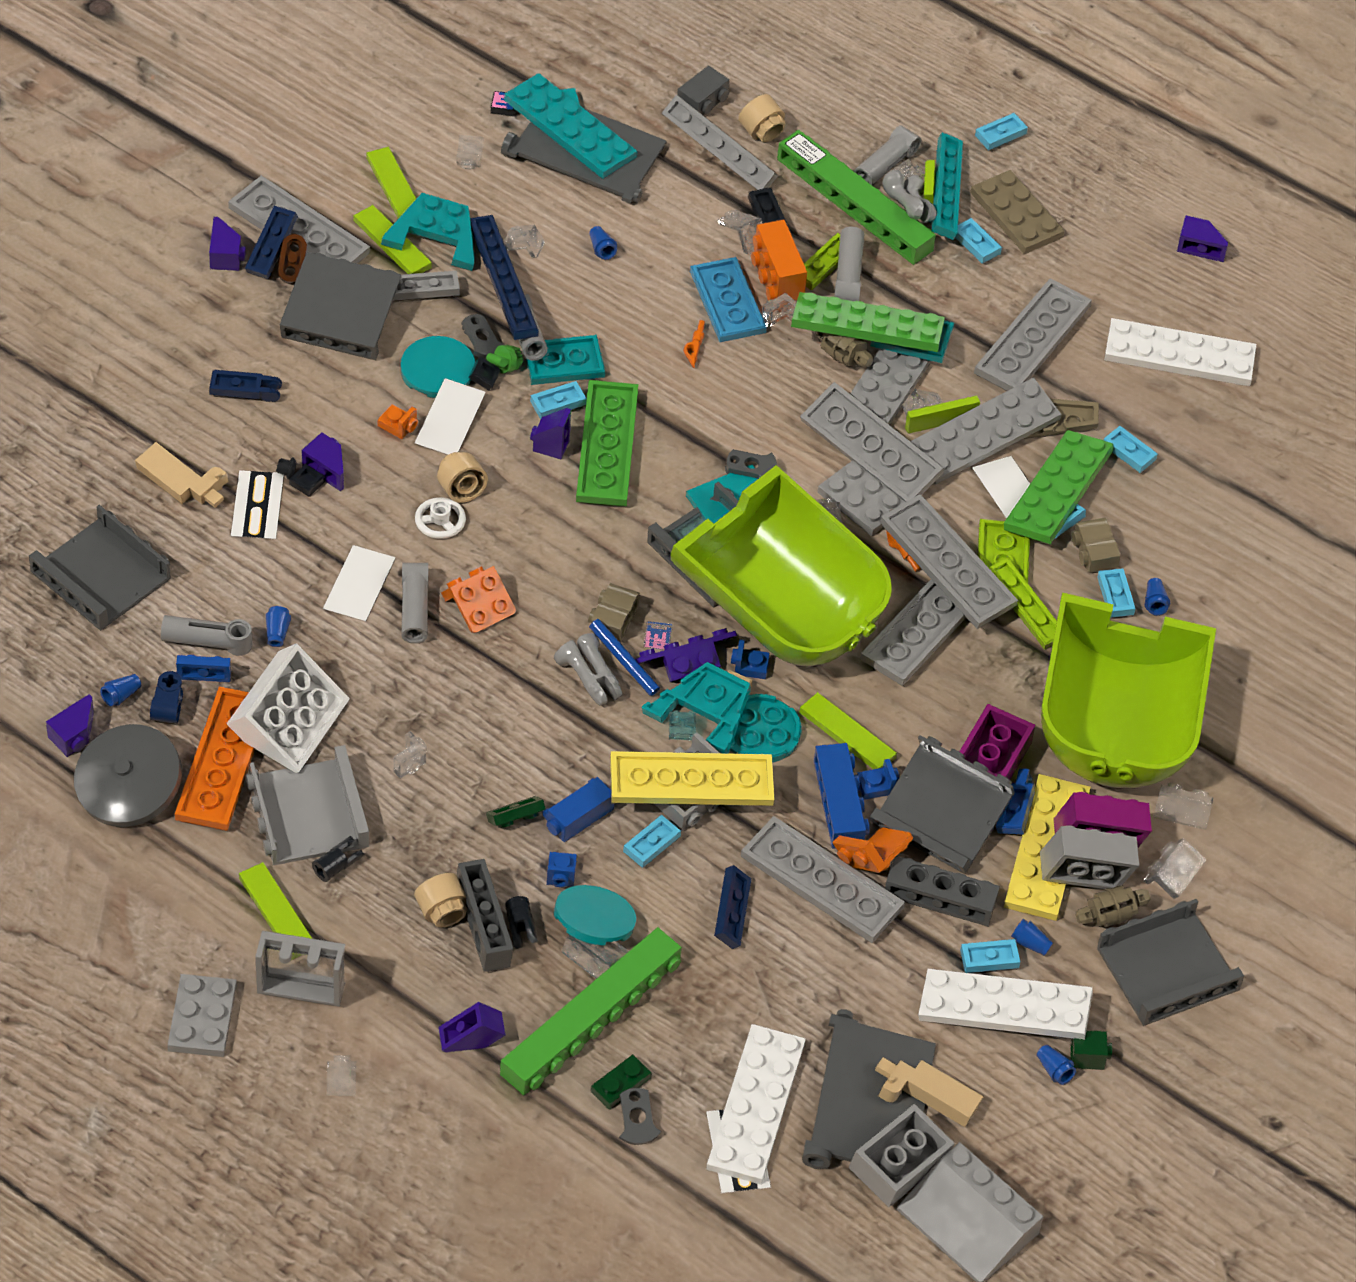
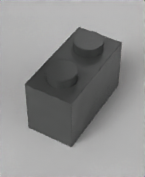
(705, 90)

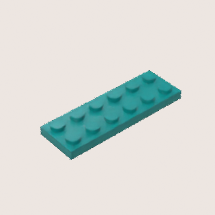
(570, 125)

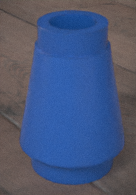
(602, 243)
(1156, 598)
(277, 625)
(118, 690)
(1031, 937)
(1057, 1065)

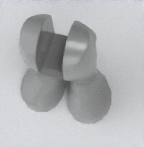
(909, 194)
(594, 684)

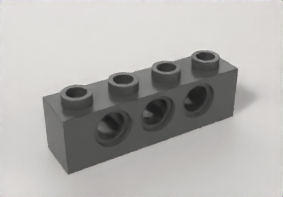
(952, 900)
(485, 916)

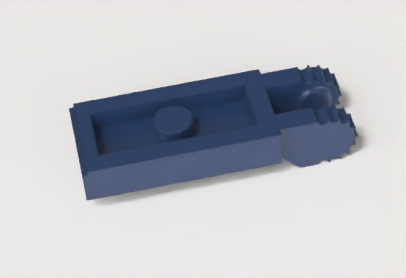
(245, 385)

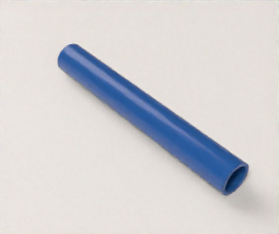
(624, 657)

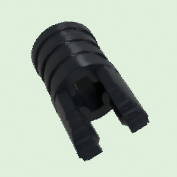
(335, 860)
(520, 920)

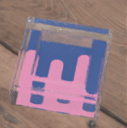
(657, 635)

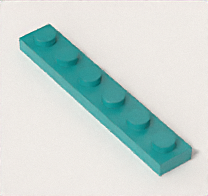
(947, 185)

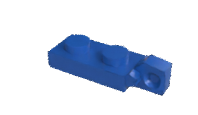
(1017, 811)

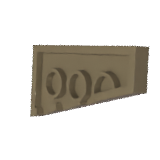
(1074, 417)

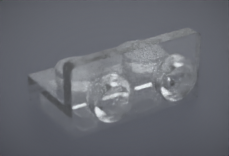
(1183, 806)
(1175, 867)
(591, 957)

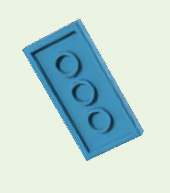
(728, 299)

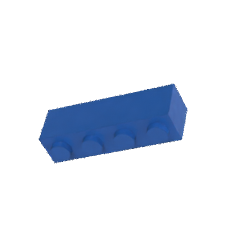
(840, 792)

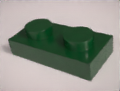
(506, 814)
(626, 1075)

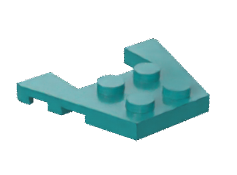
(439, 221)
(710, 694)

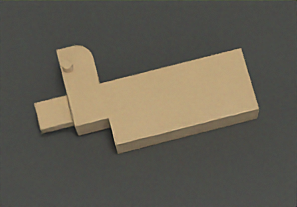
(179, 479)
(929, 1087)

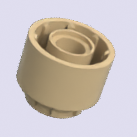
(763, 118)
(462, 477)
(442, 899)

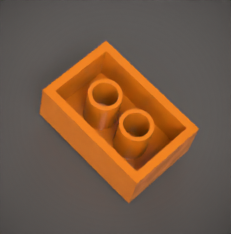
(778, 260)

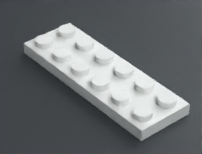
(1180, 352)
(1006, 1004)
(756, 1104)

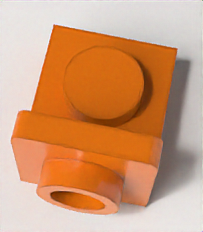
(398, 421)

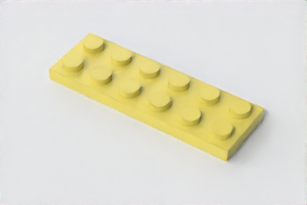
(691, 778)
(1026, 888)

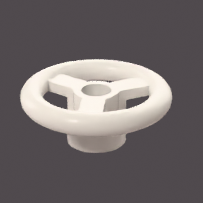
(439, 514)

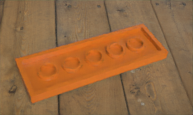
(217, 767)

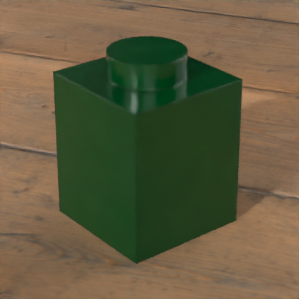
(1092, 1051)

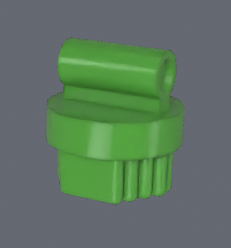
(506, 358)

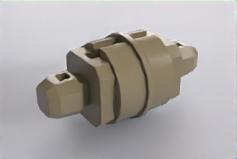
(845, 349)
(1115, 913)

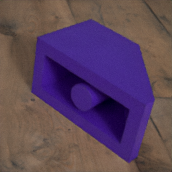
(1201, 239)
(225, 247)
(552, 434)
(325, 456)
(72, 726)
(472, 1029)

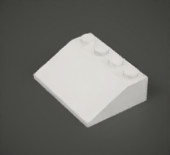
(289, 709)

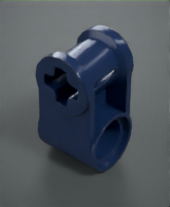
(167, 698)

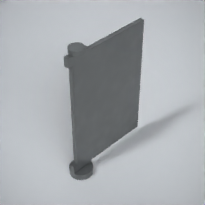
(624, 182)
(849, 1101)

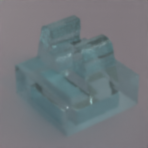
(682, 725)

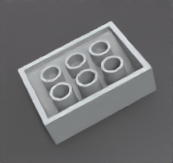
(971, 1214)

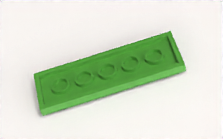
(868, 321)
(607, 443)
(1058, 487)

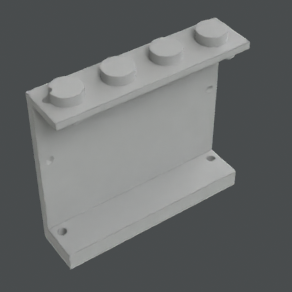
(308, 809)

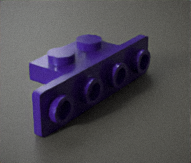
(687, 658)

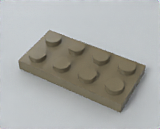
(1017, 212)

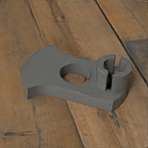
(478, 323)
(764, 462)
(637, 1133)

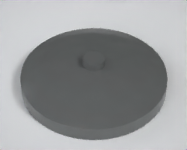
(128, 775)

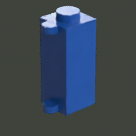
(579, 809)

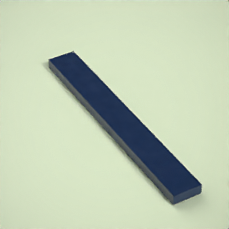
(503, 277)

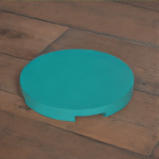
(434, 359)
(767, 728)
(595, 914)

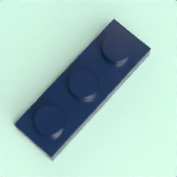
(270, 242)
(732, 907)

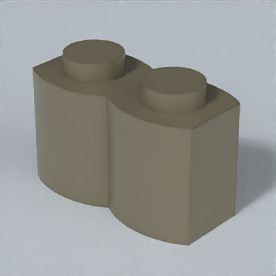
(1096, 545)
(616, 609)

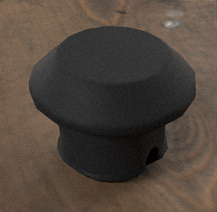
(286, 467)

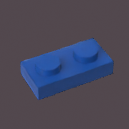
(204, 668)

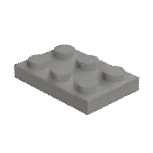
(860, 496)
(202, 1015)

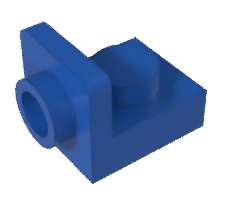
(750, 662)
(878, 781)
(561, 869)

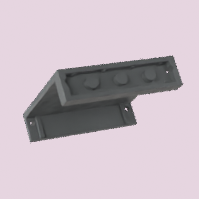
(339, 305)
(102, 570)
(945, 804)
(1167, 963)

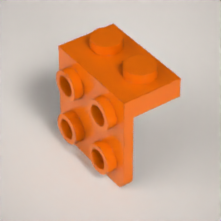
(480, 598)
(876, 852)

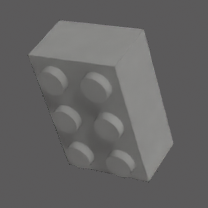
(1089, 858)
(900, 1155)

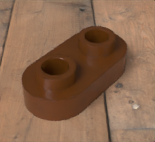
(291, 259)

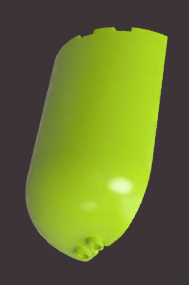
(788, 572)
(1122, 697)

